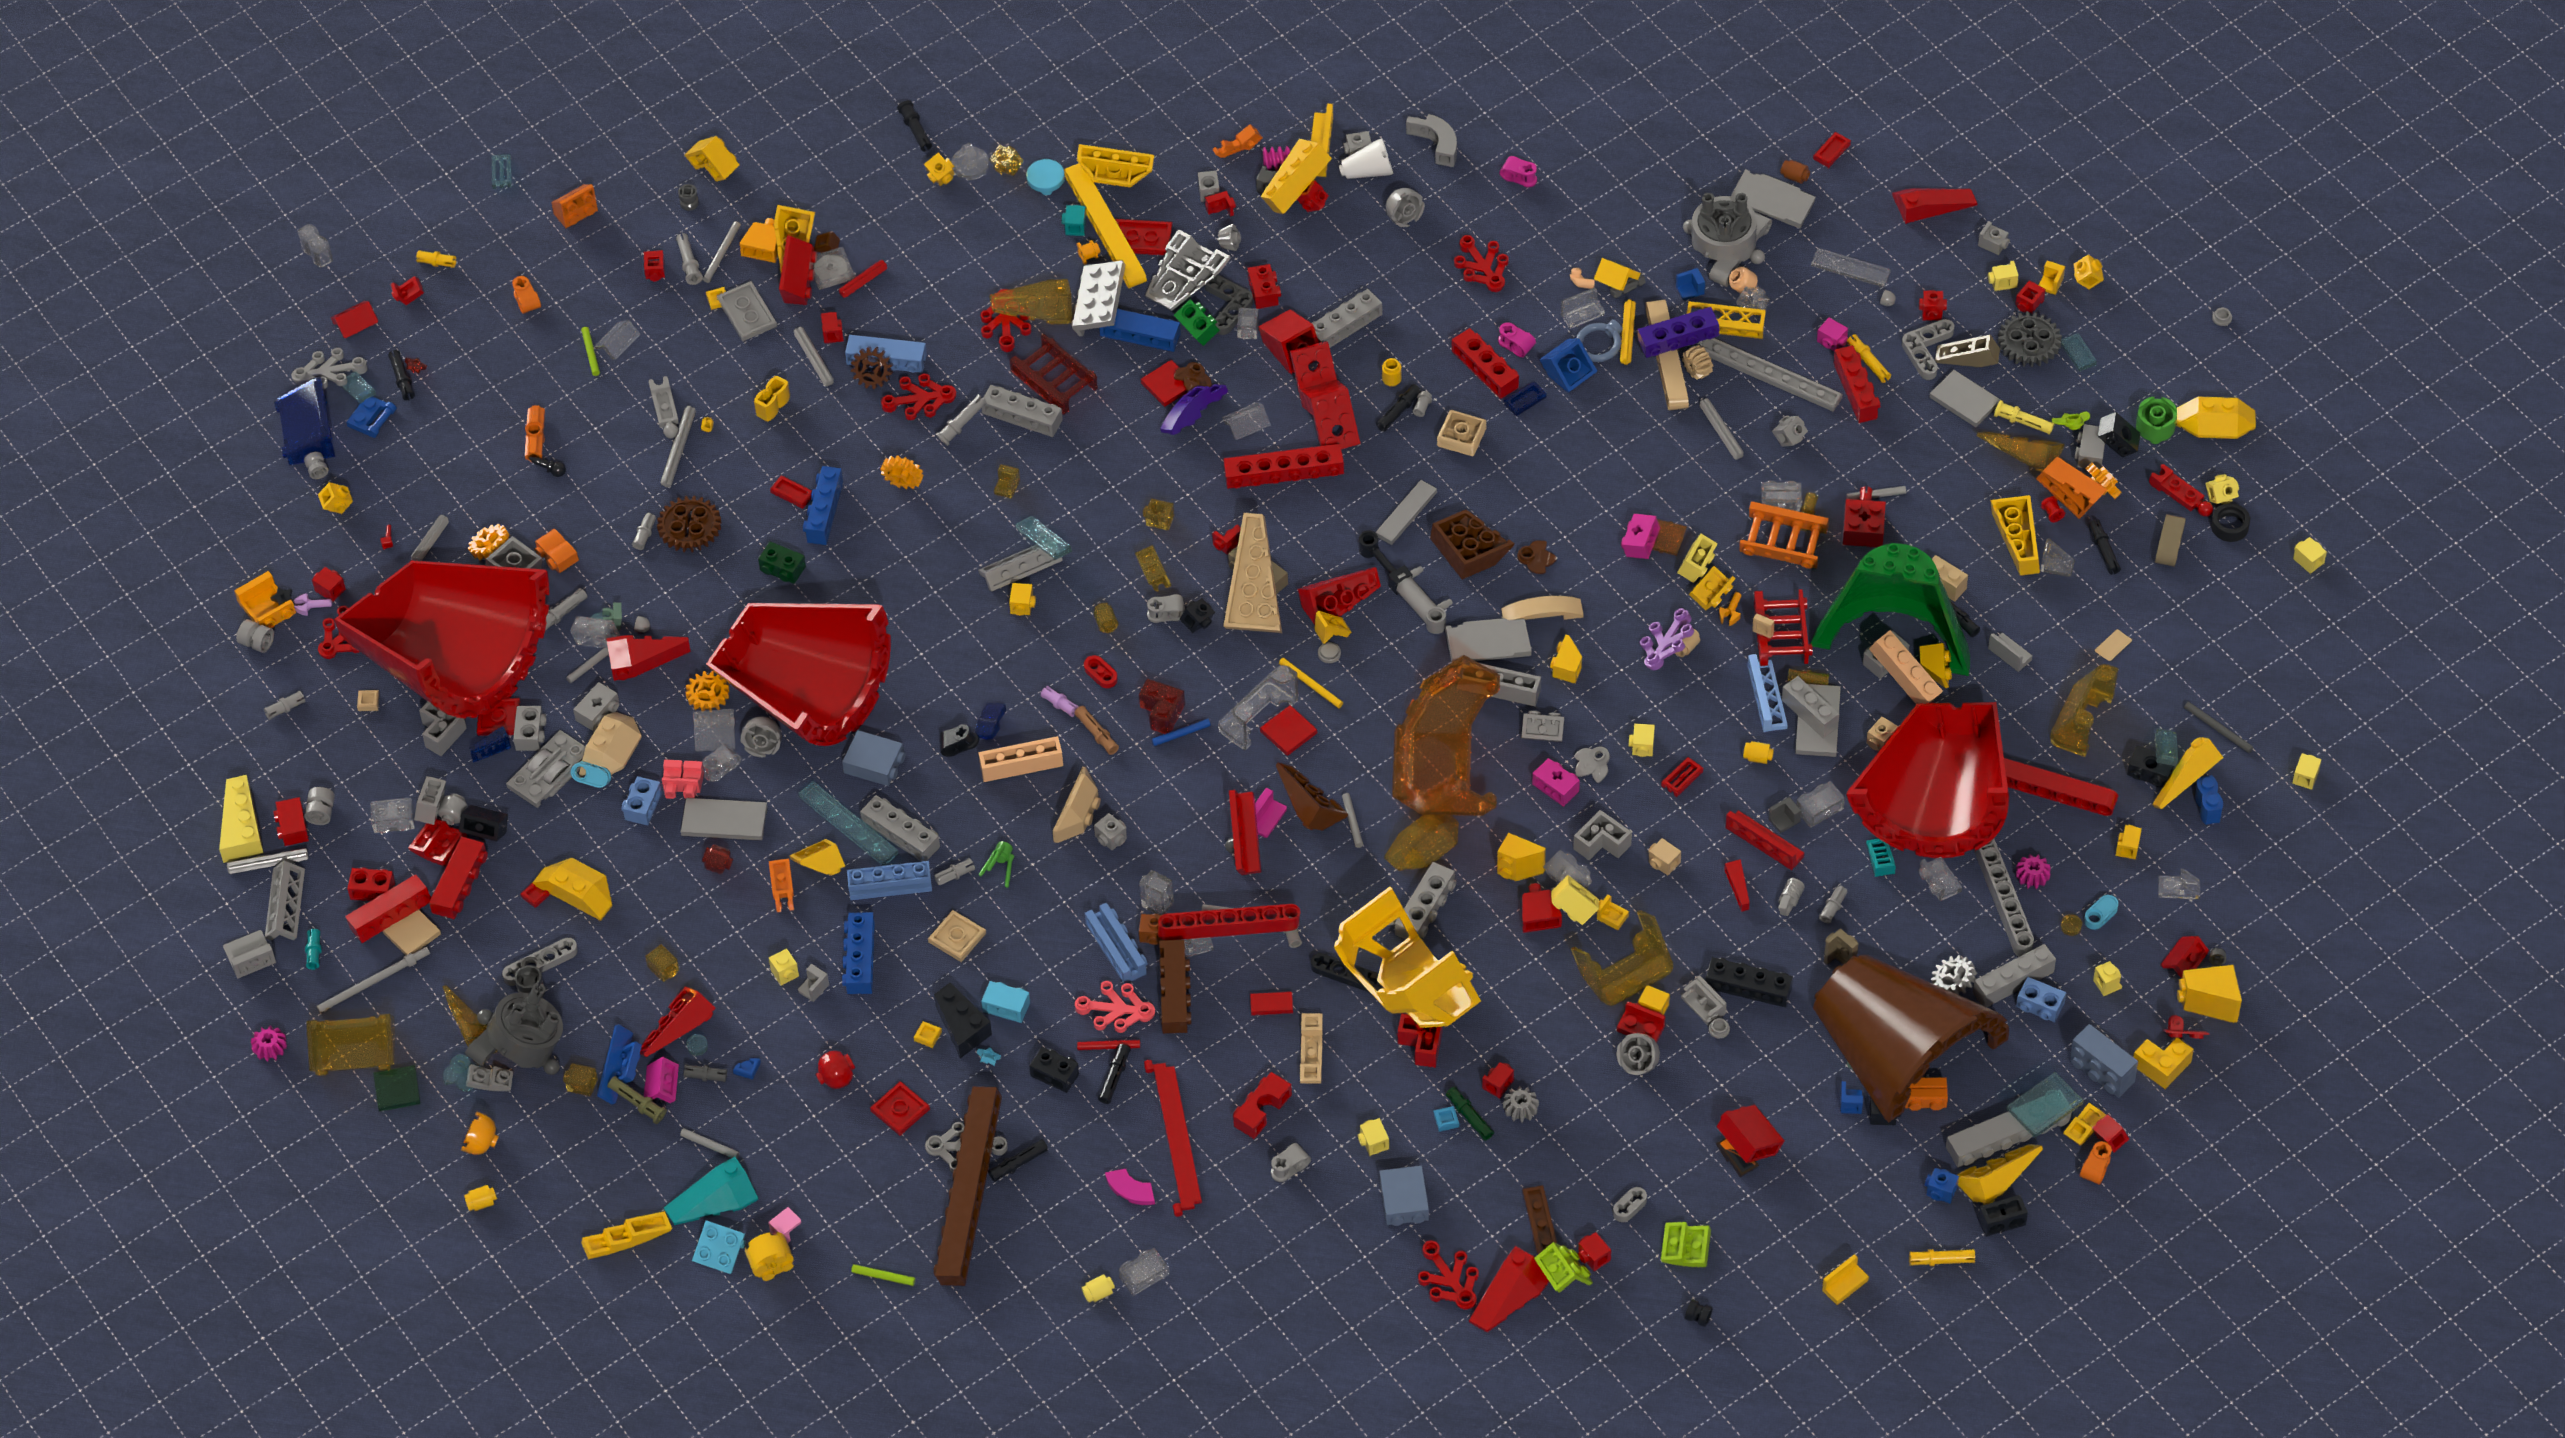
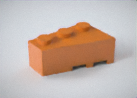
(2071, 486)

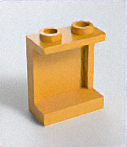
(256, 601)

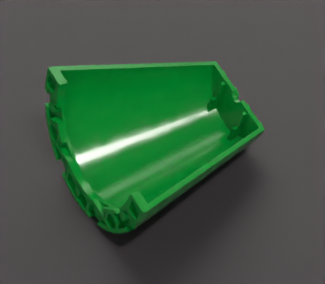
(1897, 581)

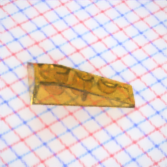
(1042, 300)
(2034, 453)
(464, 1017)

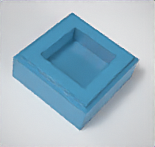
(1446, 1118)

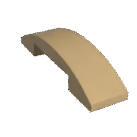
(1544, 607)
(1311, 1048)

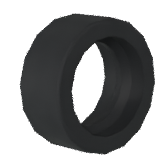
(2233, 510)

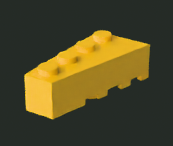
(2017, 528)

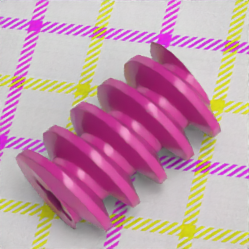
(1274, 158)

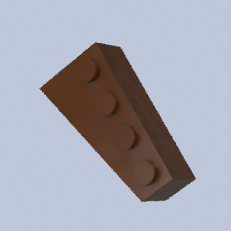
(1174, 987)

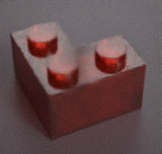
(1164, 702)

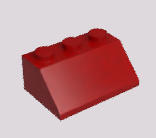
(797, 271)

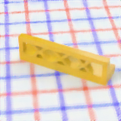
(1322, 132)
(1735, 328)

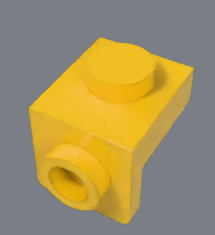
(1611, 913)

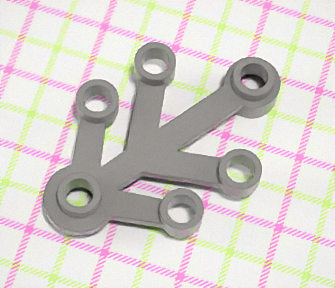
(327, 370)
(945, 1146)

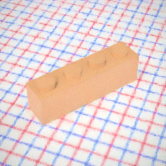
(1905, 669)
(1020, 759)

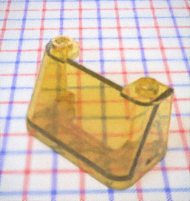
(2074, 722)
(351, 1044)

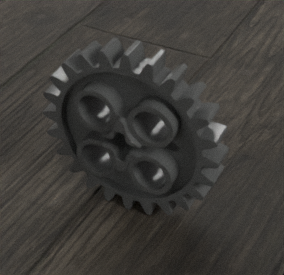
(2029, 339)

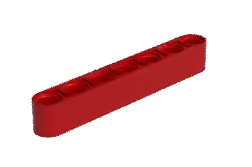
(2060, 788)
(1263, 920)

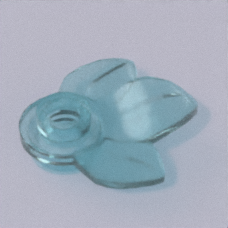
(458, 1074)

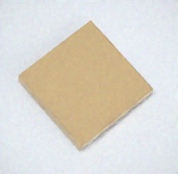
(412, 932)
(957, 936)

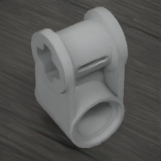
(1168, 608)
(1289, 1163)

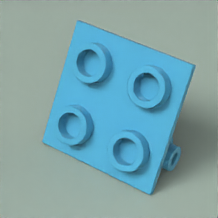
(718, 1247)

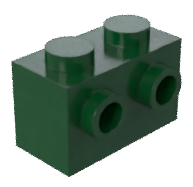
(782, 562)

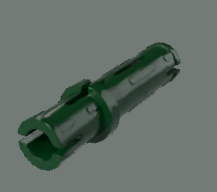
(1464, 1107)

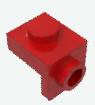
(407, 291)

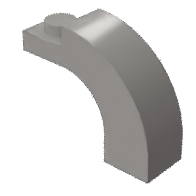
(1439, 132)

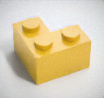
(714, 157)
(2163, 1065)

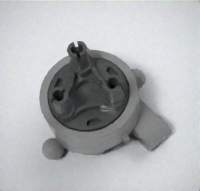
(1727, 232)

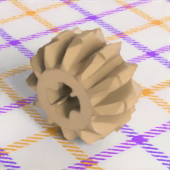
(1697, 362)

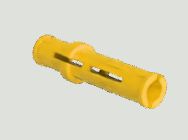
(1871, 361)
(1941, 1257)

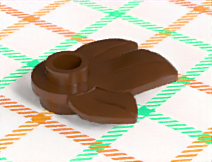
(1193, 376)
(1538, 557)

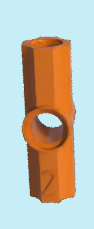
(535, 432)

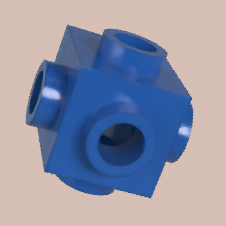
(1941, 1185)

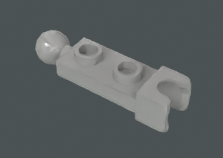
(664, 407)

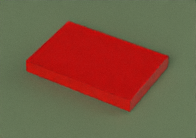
(1146, 236)

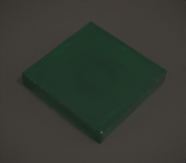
(397, 1088)

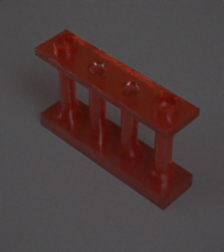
(1048, 389)

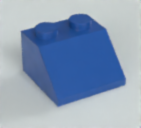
(1568, 364)

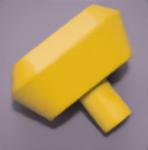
(707, 424)

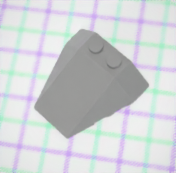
(1184, 270)

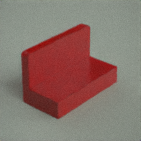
(355, 319)
(2186, 954)

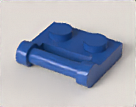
(367, 412)

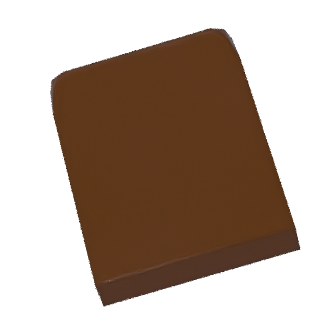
(826, 242)

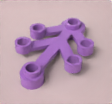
(1656, 658)

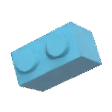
(1005, 1001)

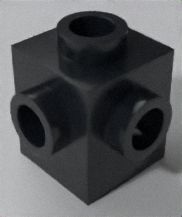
(1197, 615)

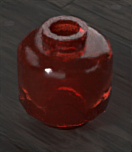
(717, 859)

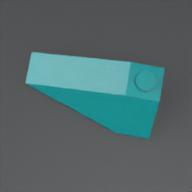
(718, 1191)

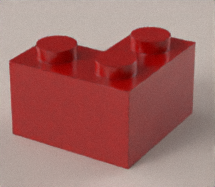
(1426, 1040)

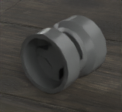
(688, 197)

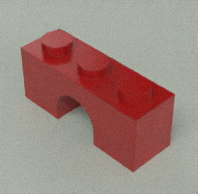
(1270, 1091)

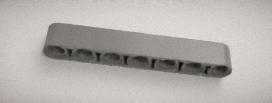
(2006, 902)

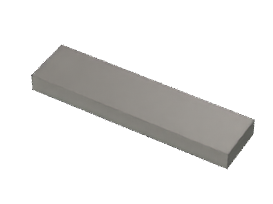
(1406, 512)

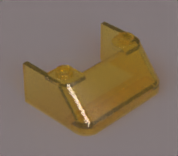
(1633, 973)

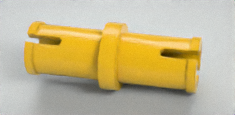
(436, 259)

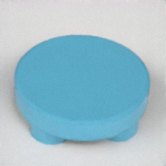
(1045, 176)

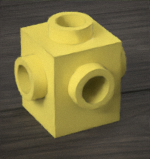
(2222, 489)

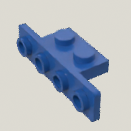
(620, 1062)

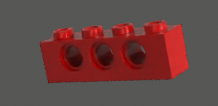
(1485, 363)

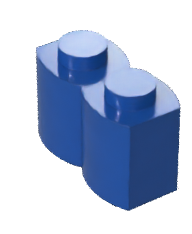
(2208, 800)

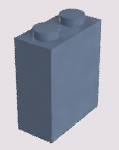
(873, 758)
(1404, 1195)

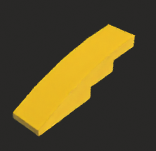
(631, 1233)

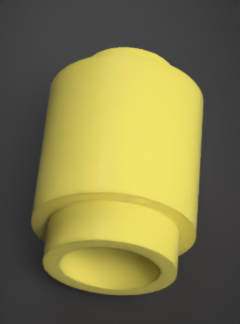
(1098, 1288)

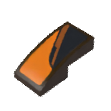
(1735, 1159)

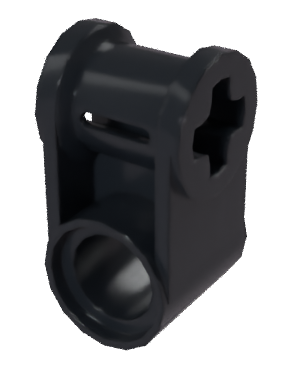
(955, 740)

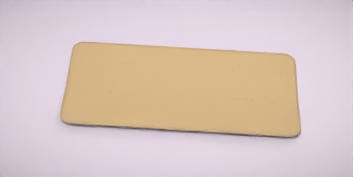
(2113, 645)

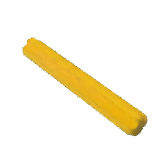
(1628, 331)

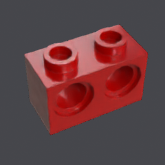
(371, 887)

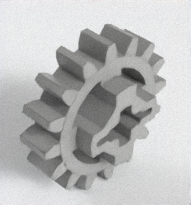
(1954, 974)

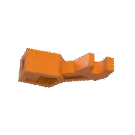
(1244, 141)

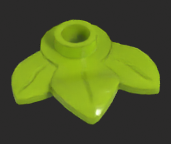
(2073, 421)

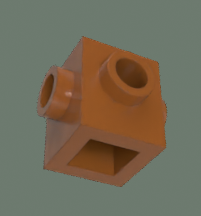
(1149, 929)

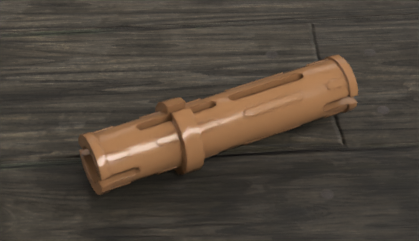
(1101, 735)

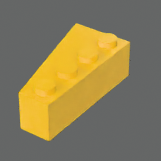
(1295, 175)

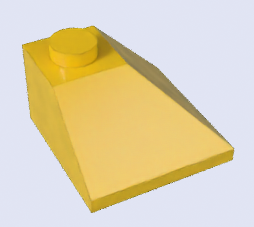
(820, 857)

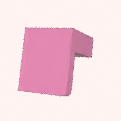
(784, 1223)

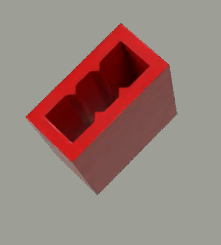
(1750, 1133)

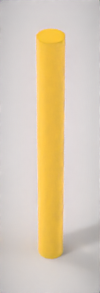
(1313, 684)

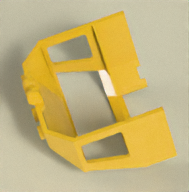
(1409, 973)

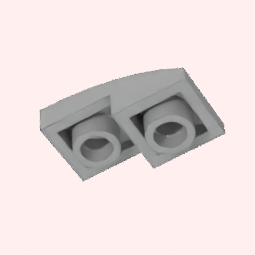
(493, 1080)

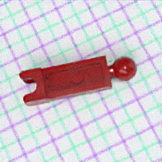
(2180, 491)

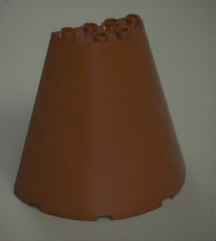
(1896, 1026)

